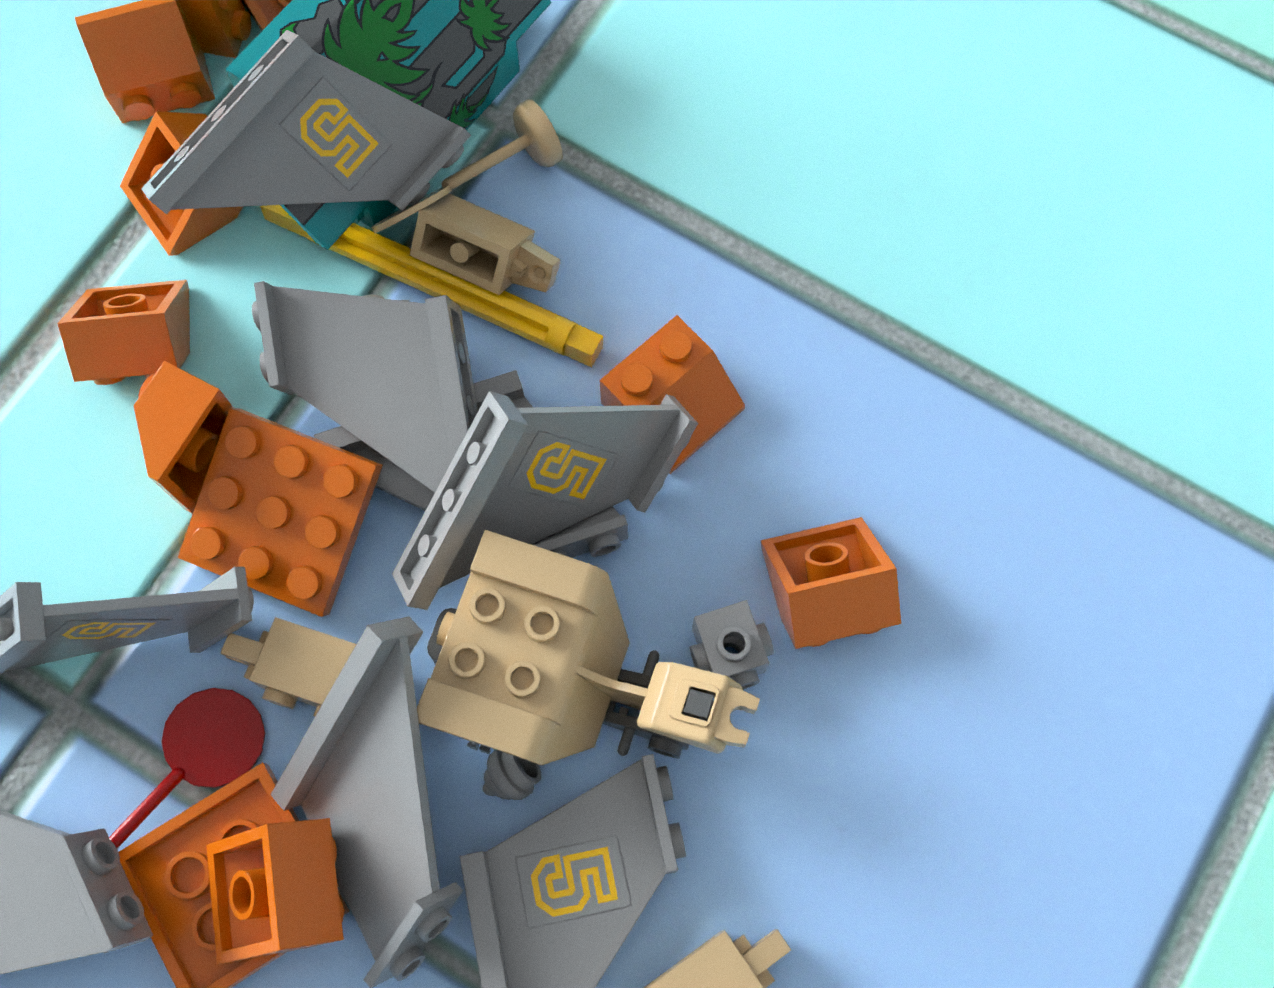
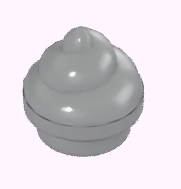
(510, 776)

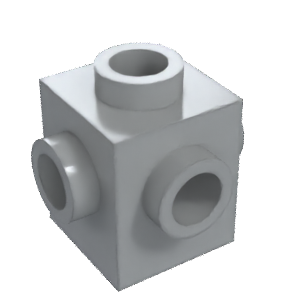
(733, 628)

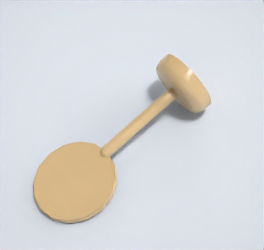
(535, 136)

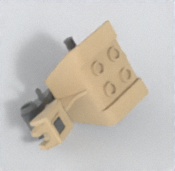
(539, 663)

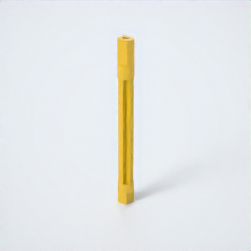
(502, 310)

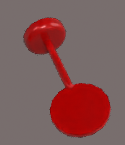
(206, 743)

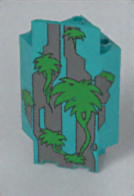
(429, 51)

